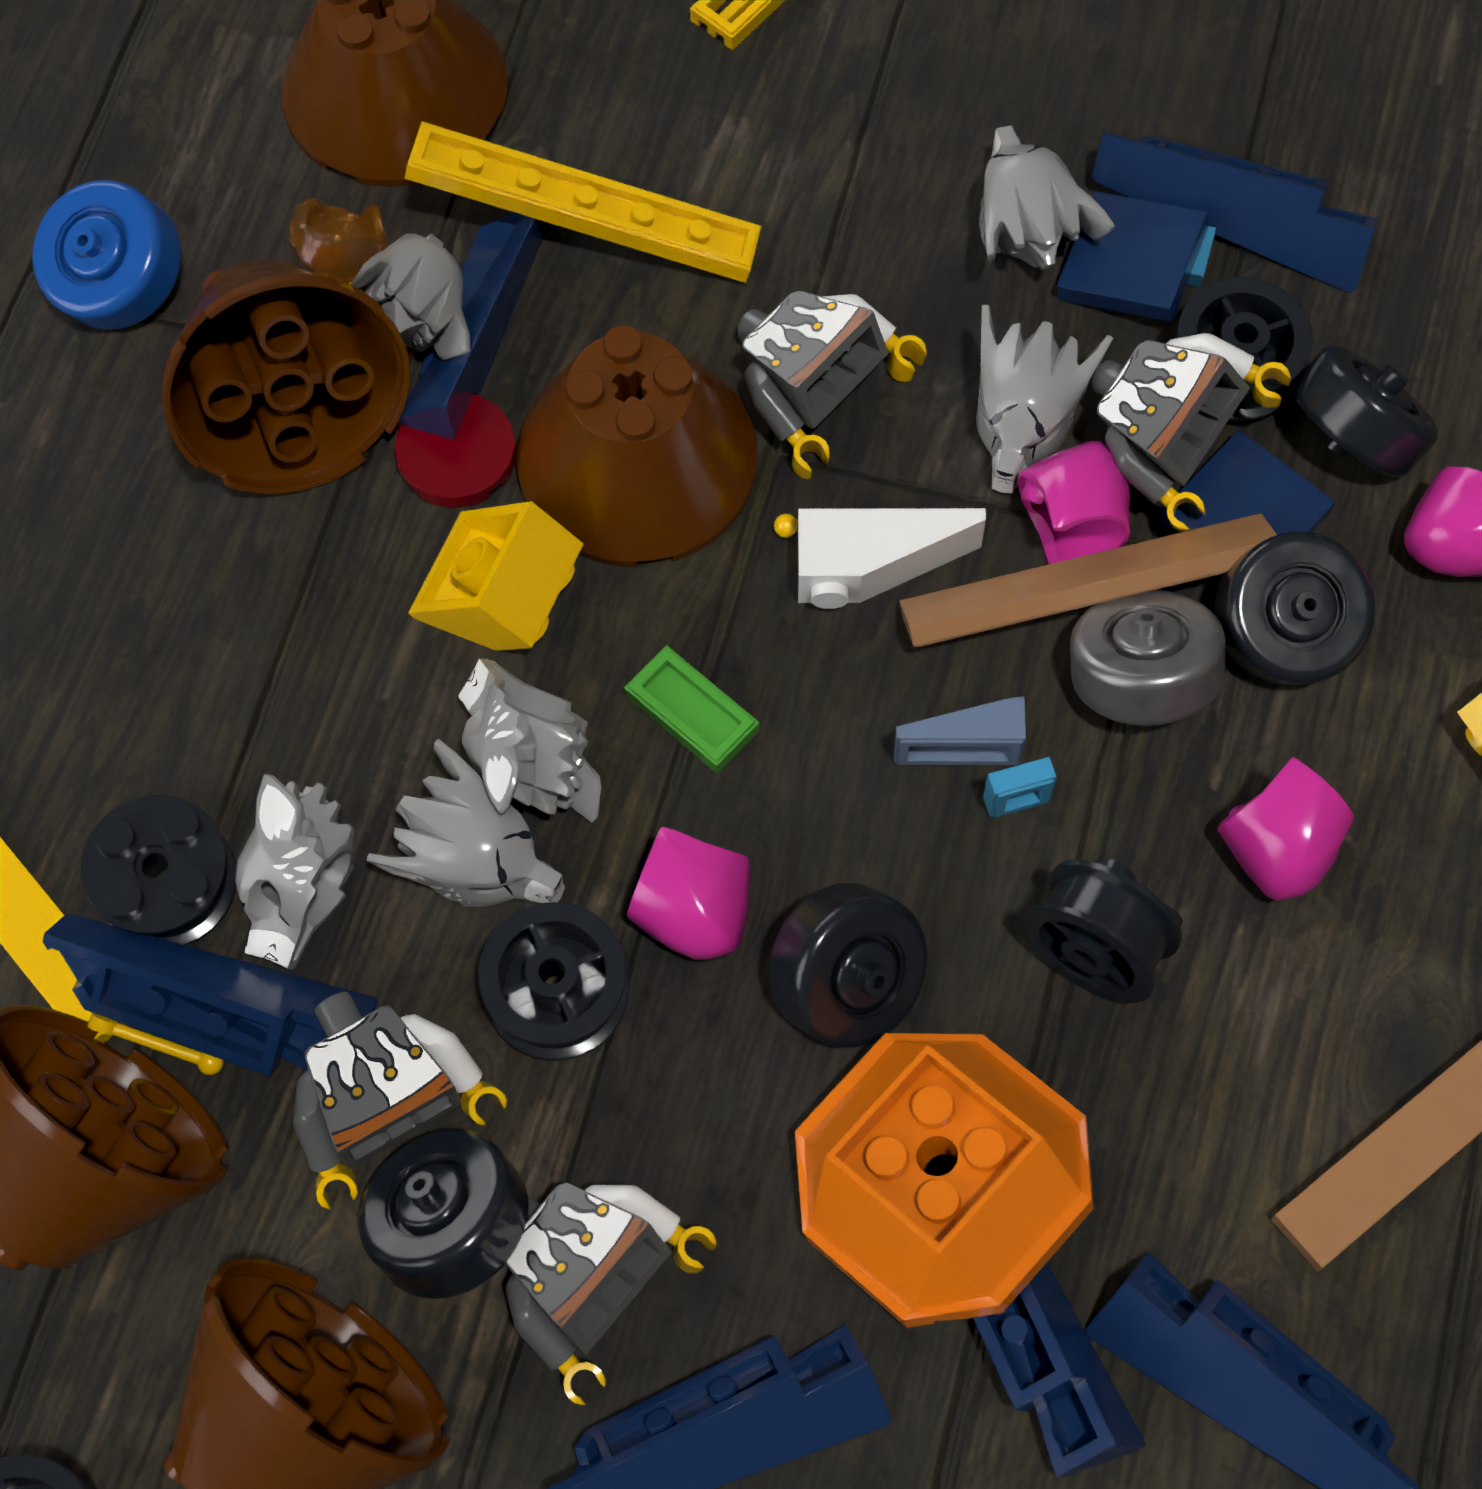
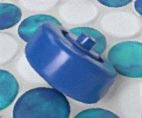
(106, 254)

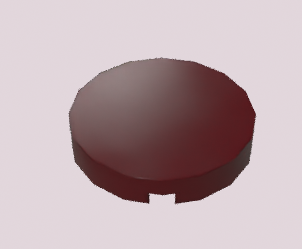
(459, 469)

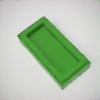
(691, 709)

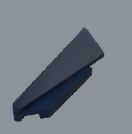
(1246, 202)
(493, 284)
(735, 1419)

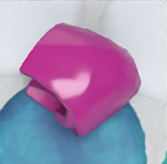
(1077, 501)
(1448, 524)
(1288, 832)
(692, 896)

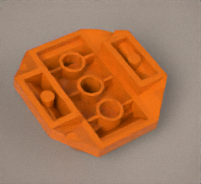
(955, 1239)

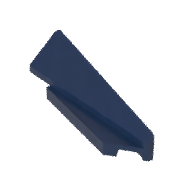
(194, 994)
(1054, 1367)
(1247, 1378)

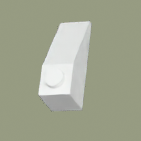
(868, 551)

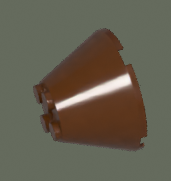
(378, 70)
(283, 378)
(638, 451)
(90, 1140)
(299, 1391)

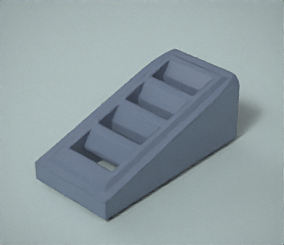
(970, 736)

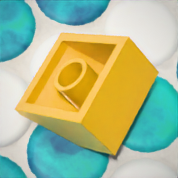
(498, 576)

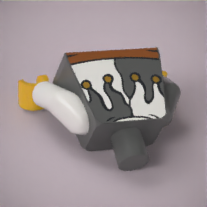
(812, 357)
(1172, 407)
(376, 1085)
(584, 1265)

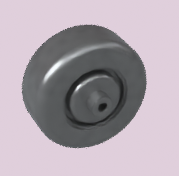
(1148, 658)

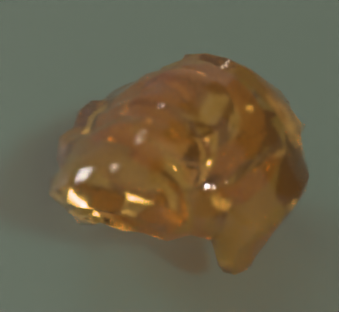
(336, 240)

